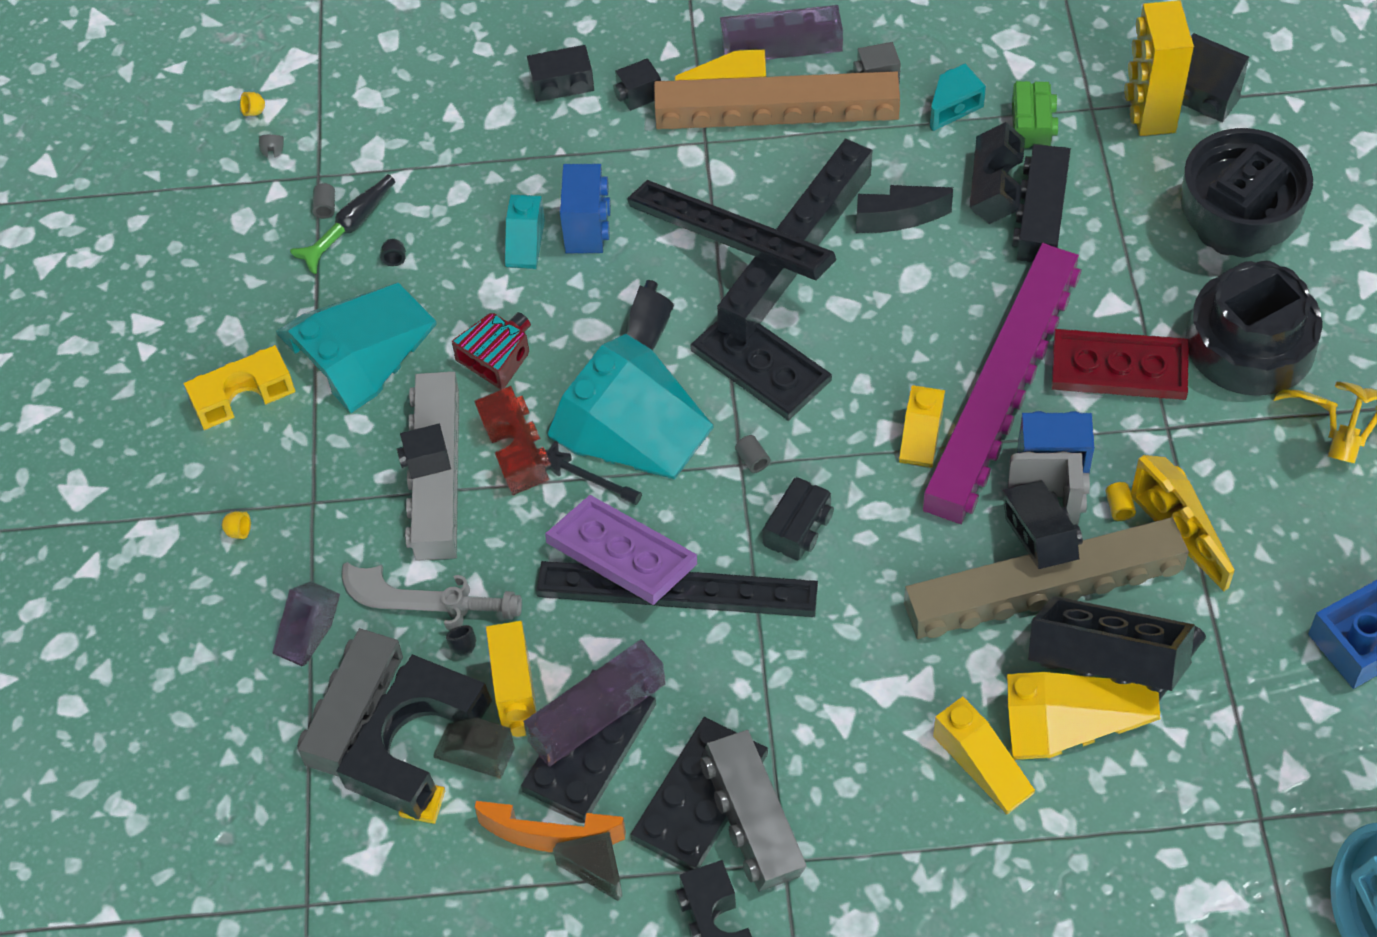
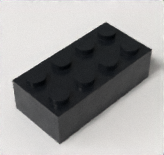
(1111, 643)

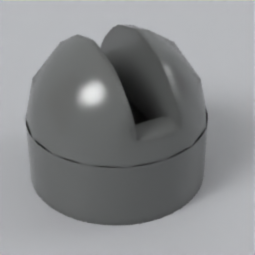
(271, 143)

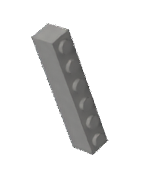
(435, 495)

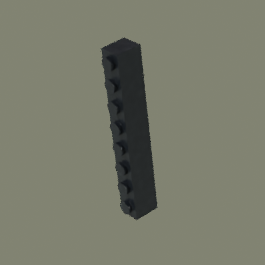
(809, 220)

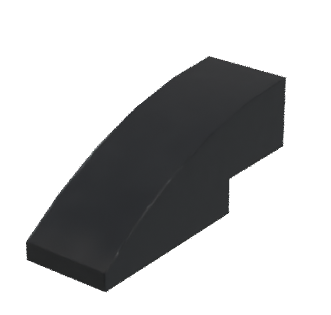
(902, 208)

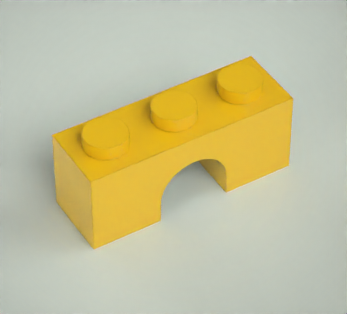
(259, 372)

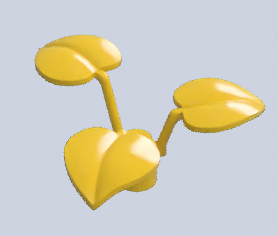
(1346, 441)

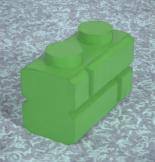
(1033, 112)

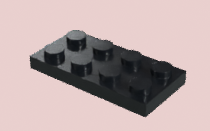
(583, 775)
(683, 814)

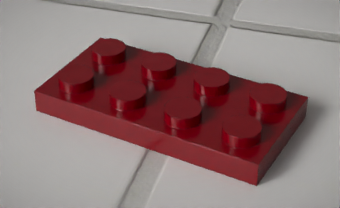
(1120, 364)

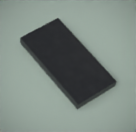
(764, 367)

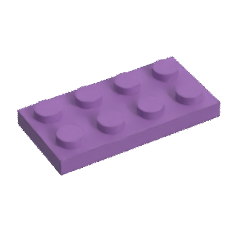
(621, 549)

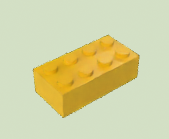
(1159, 68)

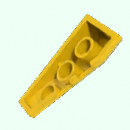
(1167, 493)
(1068, 710)

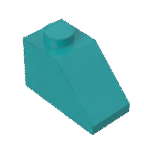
(956, 96)
(524, 231)

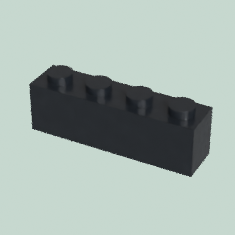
(1043, 200)

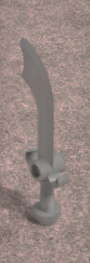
(371, 590)

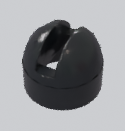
(393, 252)
(461, 640)

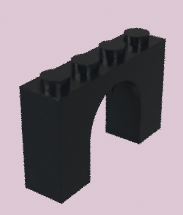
(418, 691)

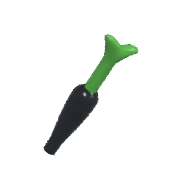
(346, 221)

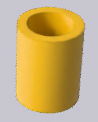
(1120, 501)

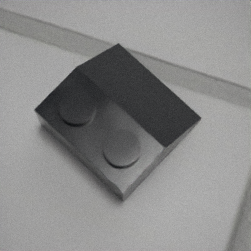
(1214, 78)

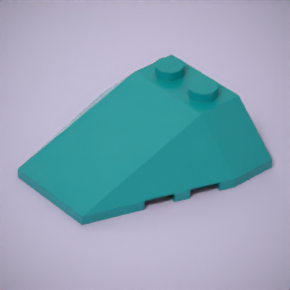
(360, 340)
(630, 412)

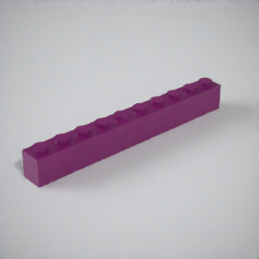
(1001, 385)

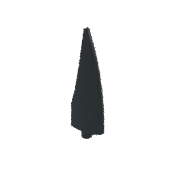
(648, 315)

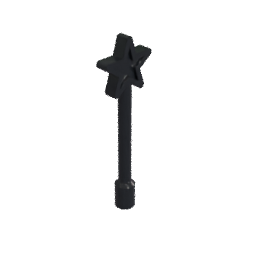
(561, 460)

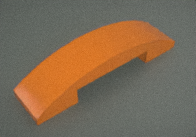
(544, 836)

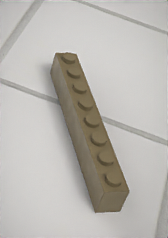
(1019, 586)

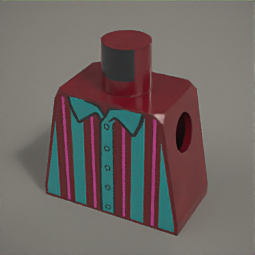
(494, 347)

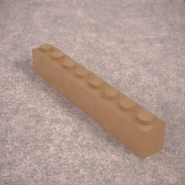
(777, 100)

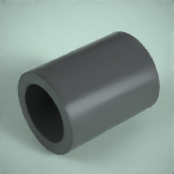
(323, 200)
(752, 453)

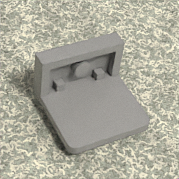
(1059, 472)

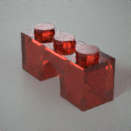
(521, 460)

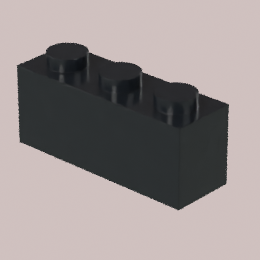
(1042, 524)

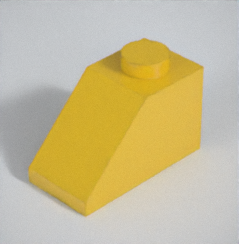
(922, 426)

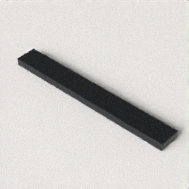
(732, 230)
(694, 590)

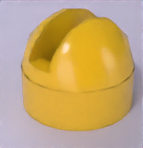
(251, 103)
(236, 524)

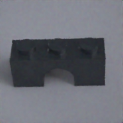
(993, 190)
(707, 895)

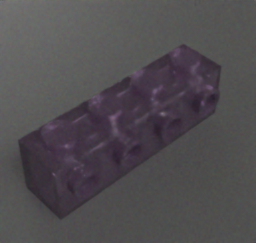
(595, 702)

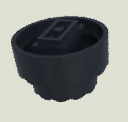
(1245, 190)
(1254, 329)

